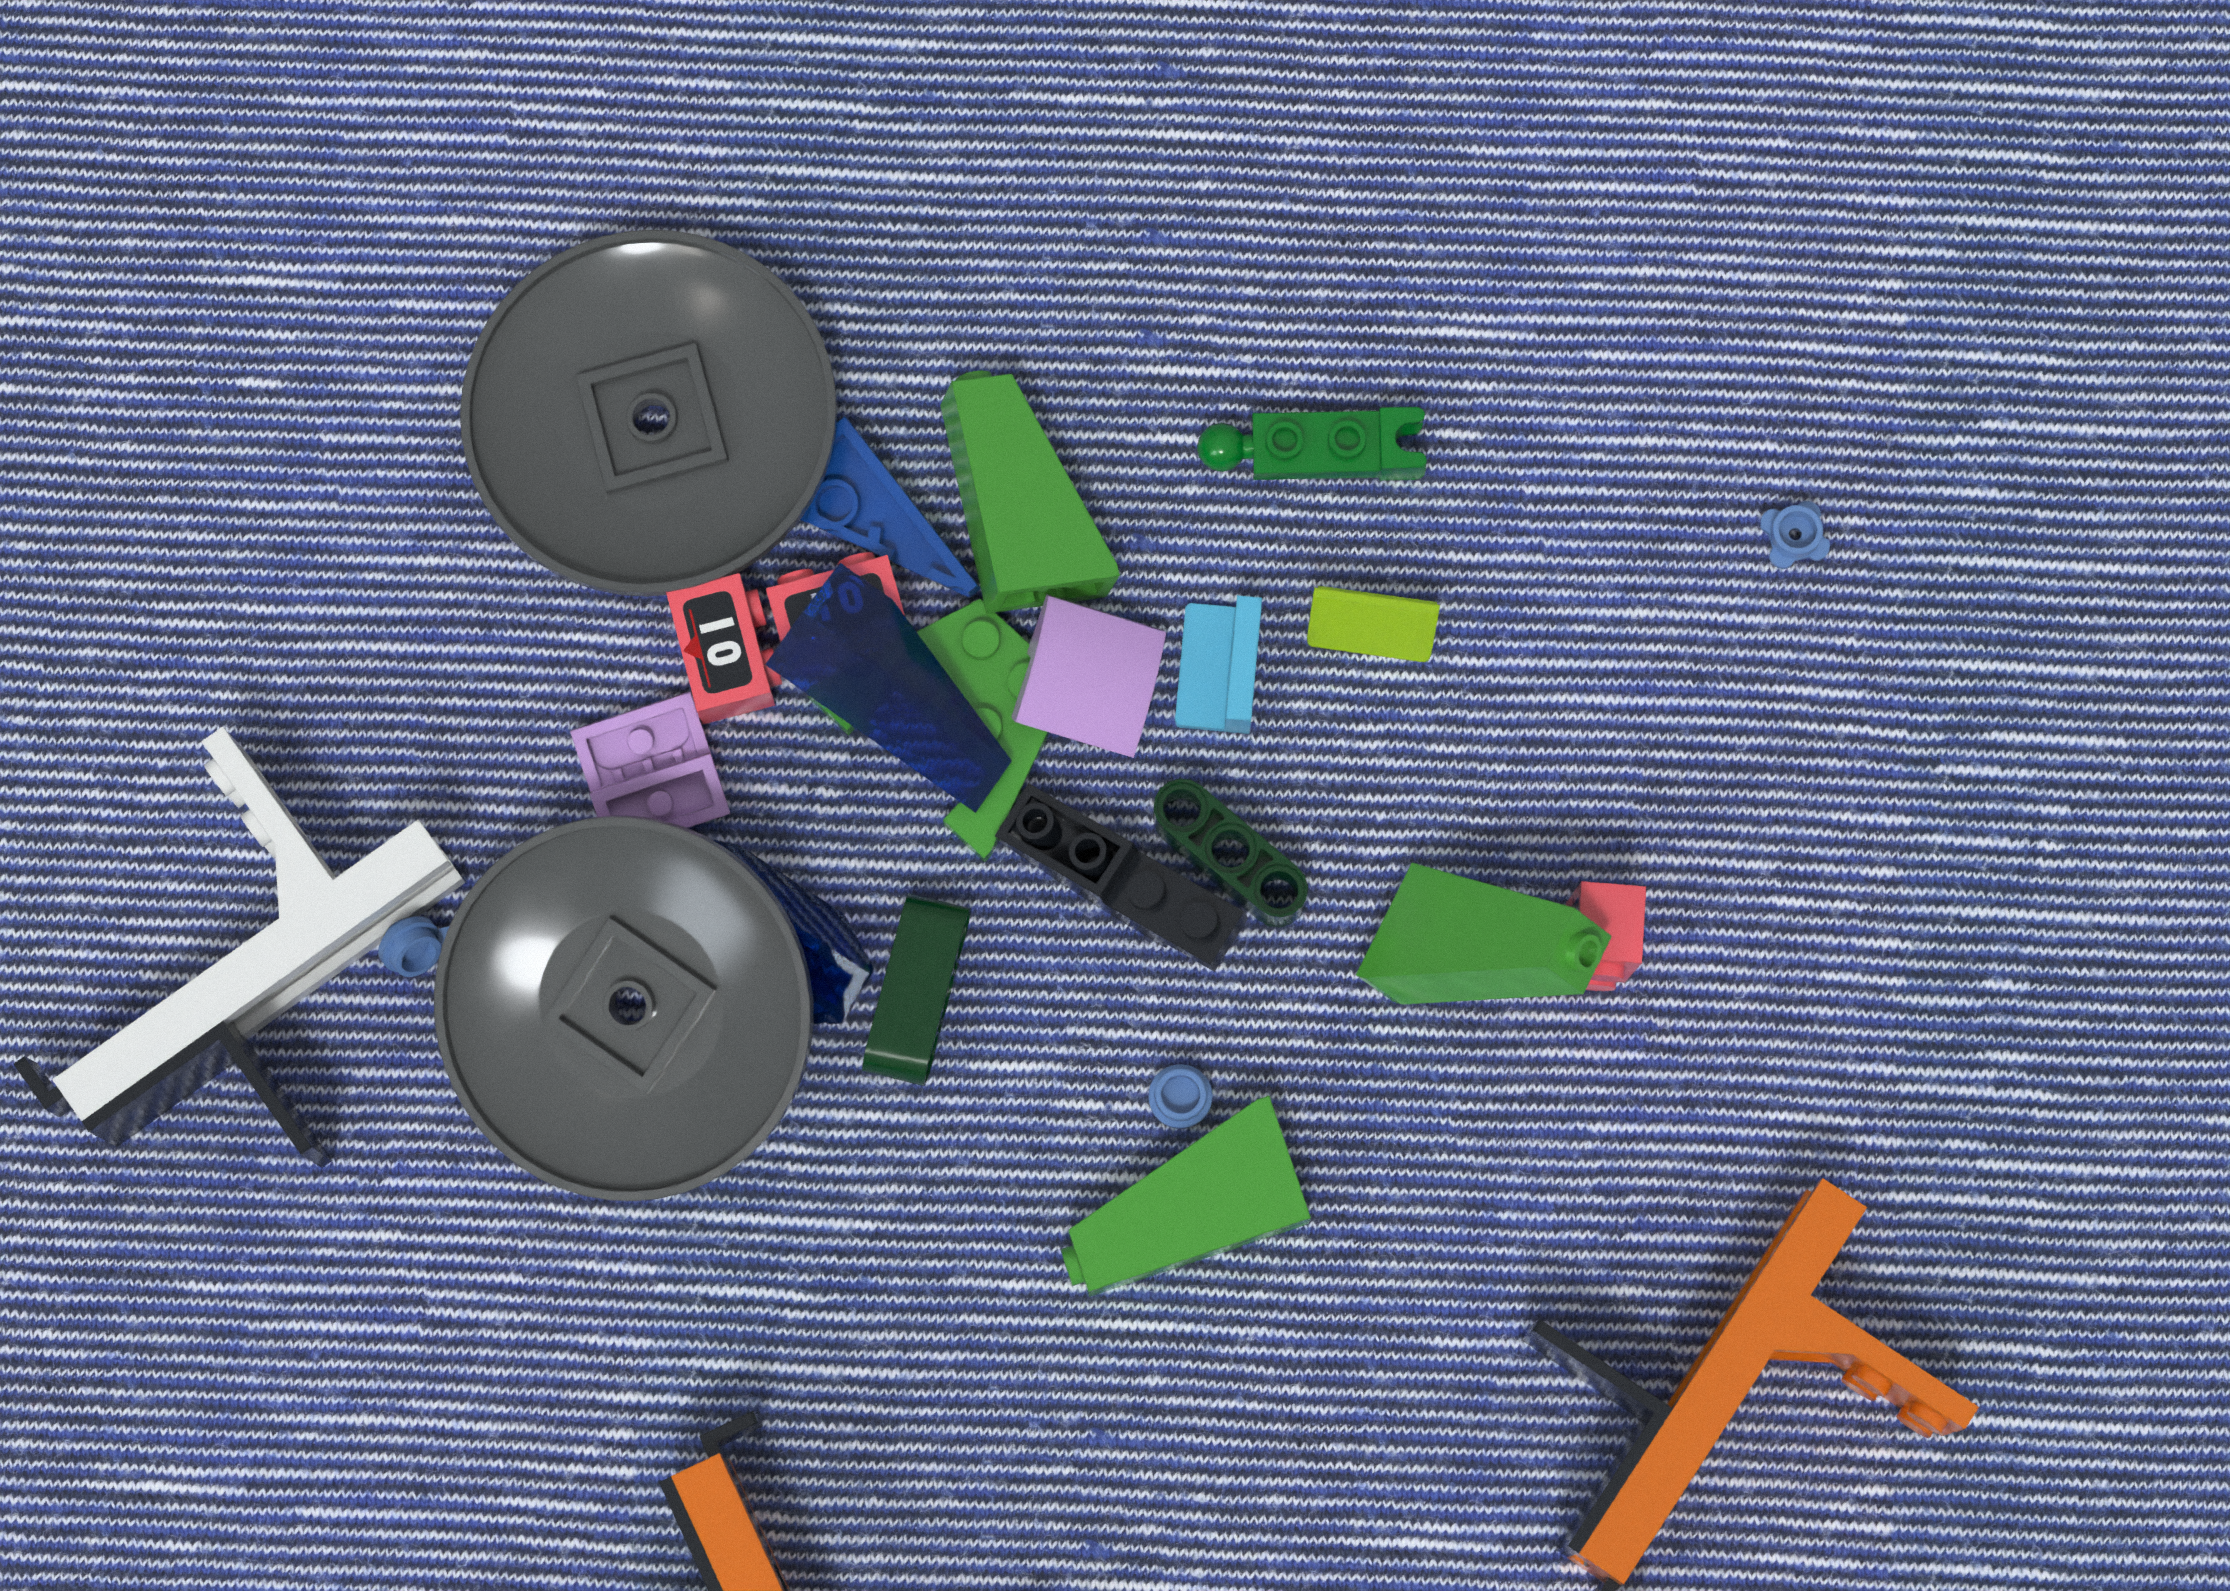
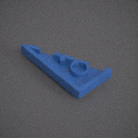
(873, 511)

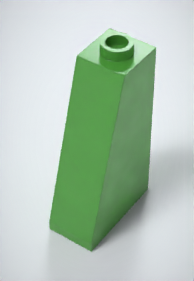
(1019, 502)
(1478, 942)
(1198, 1204)

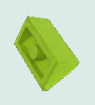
(1372, 624)

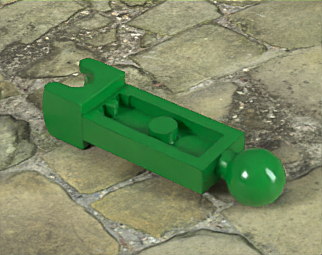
(1319, 445)

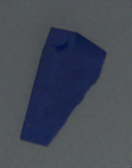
(881, 678)

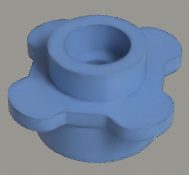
(1800, 517)

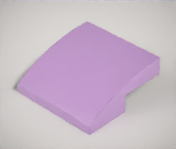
(1089, 676)
(652, 764)

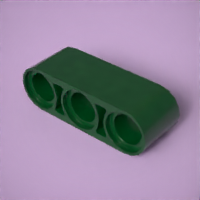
(1219, 824)
(916, 989)

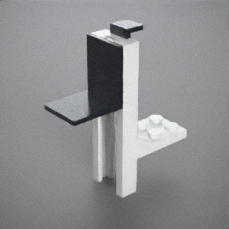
(207, 1022)

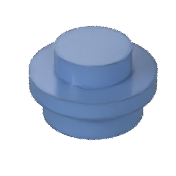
(410, 946)
(1180, 1096)

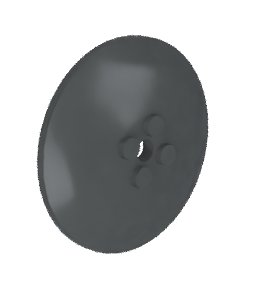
(637, 328)
(536, 1022)

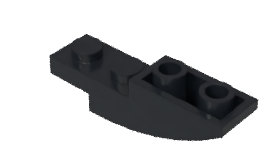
(1120, 878)

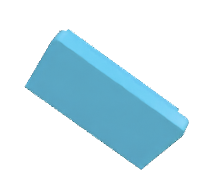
(1218, 666)

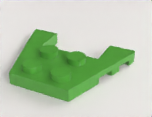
(988, 668)

